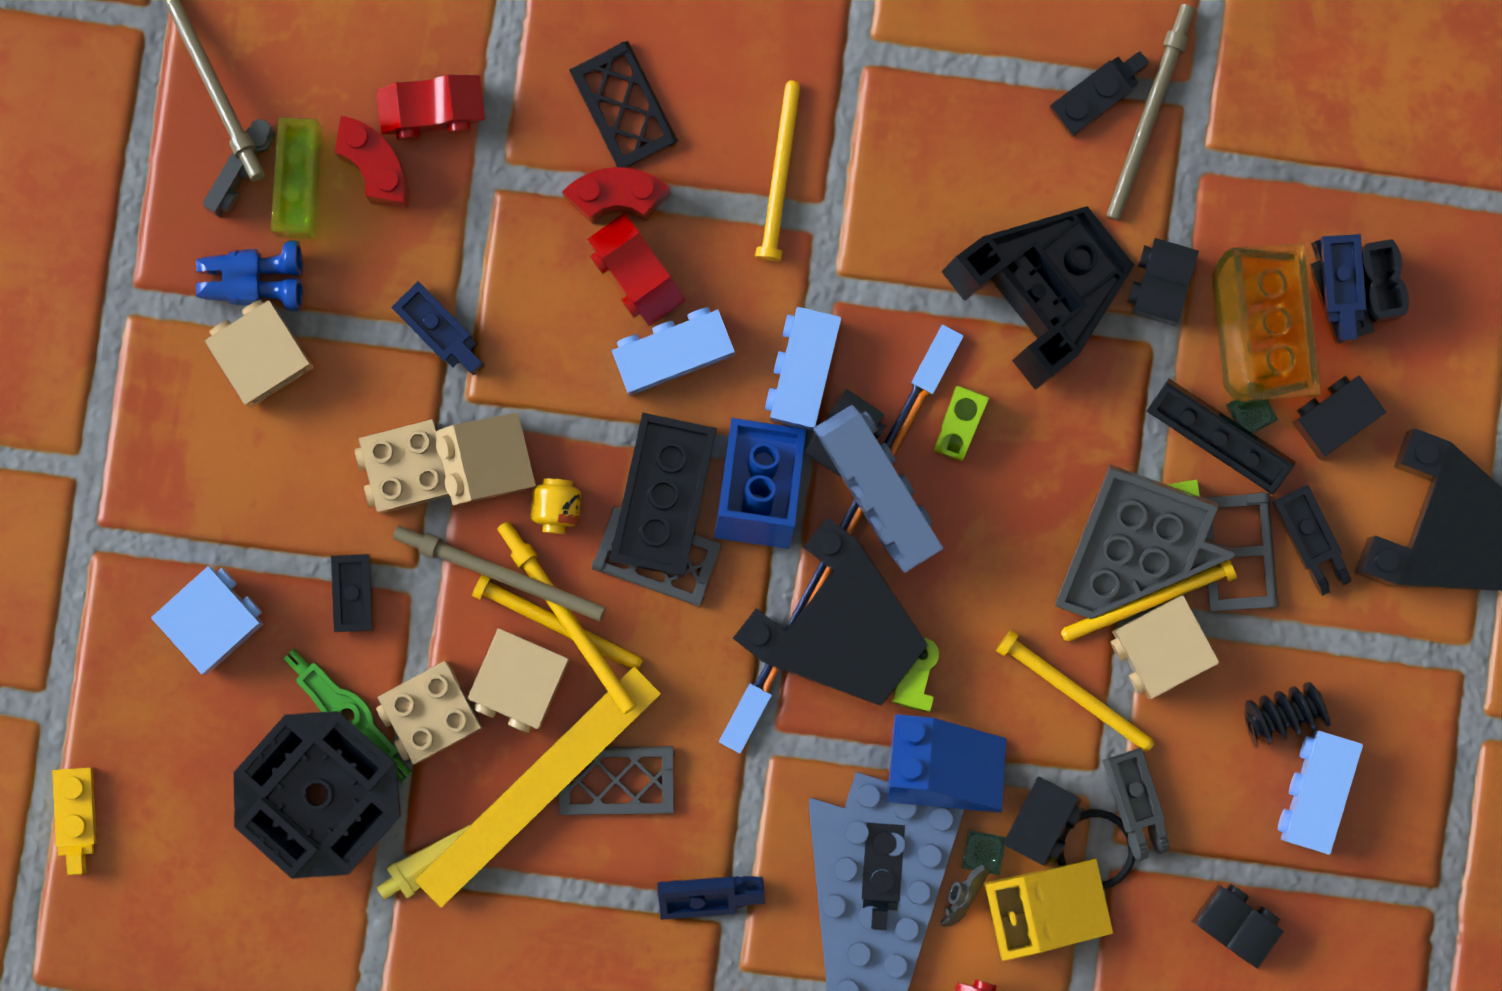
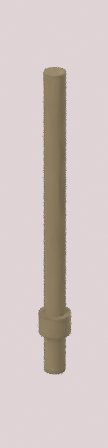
(1174, 44)
(240, 142)
(433, 547)

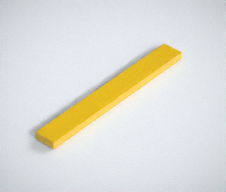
(534, 790)

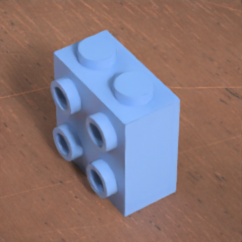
(209, 619)

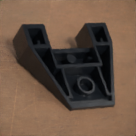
(1054, 276)
(1456, 530)
(849, 632)

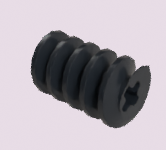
(1285, 713)

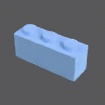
(672, 350)
(803, 368)
(1319, 791)

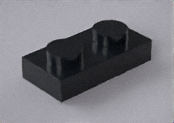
(352, 593)

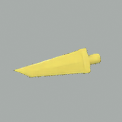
(409, 868)

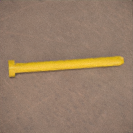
(780, 172)
(1148, 601)
(550, 620)
(1074, 691)

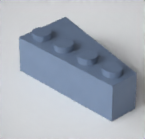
(878, 488)

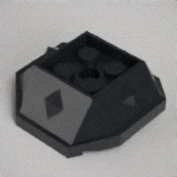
(276, 805)

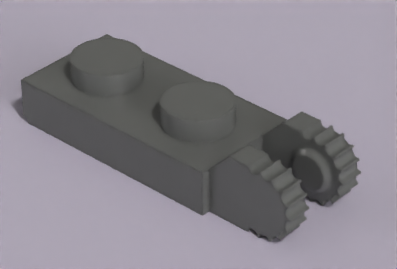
(223, 192)
(1137, 802)

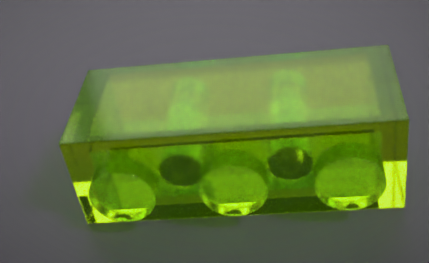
(296, 178)

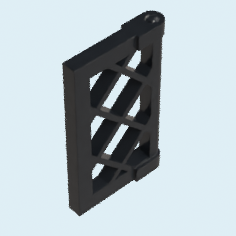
(592, 101)

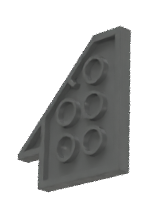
(1137, 543)

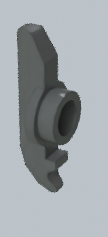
(962, 895)

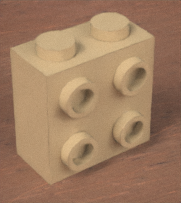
(258, 352)
(484, 458)
(402, 467)
(1163, 648)
(517, 681)
(428, 713)

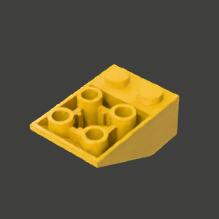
(1048, 909)

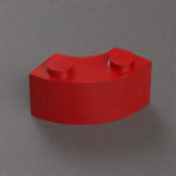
(430, 105)
(375, 159)
(616, 190)
(635, 269)

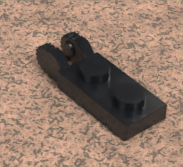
(1311, 536)

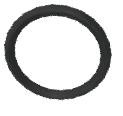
(1117, 820)

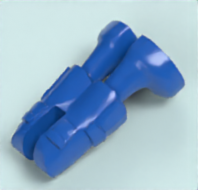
(242, 272)

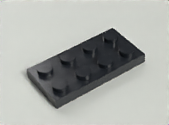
(663, 495)

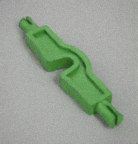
(330, 697)

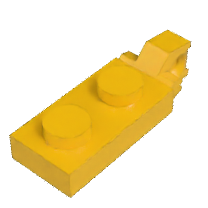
(74, 816)

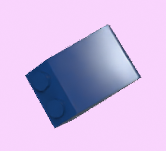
(760, 483)
(945, 765)

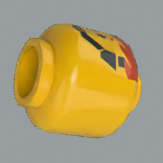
(555, 505)

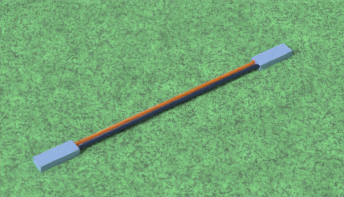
(927, 379)

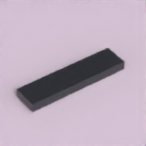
(1221, 436)

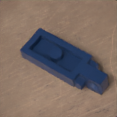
(1343, 283)
(437, 328)
(709, 896)

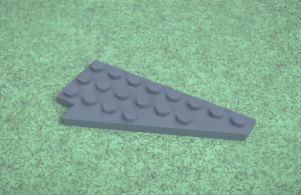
(852, 951)

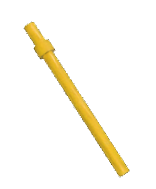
(525, 558)

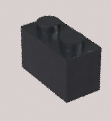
(1339, 416)
(1043, 822)

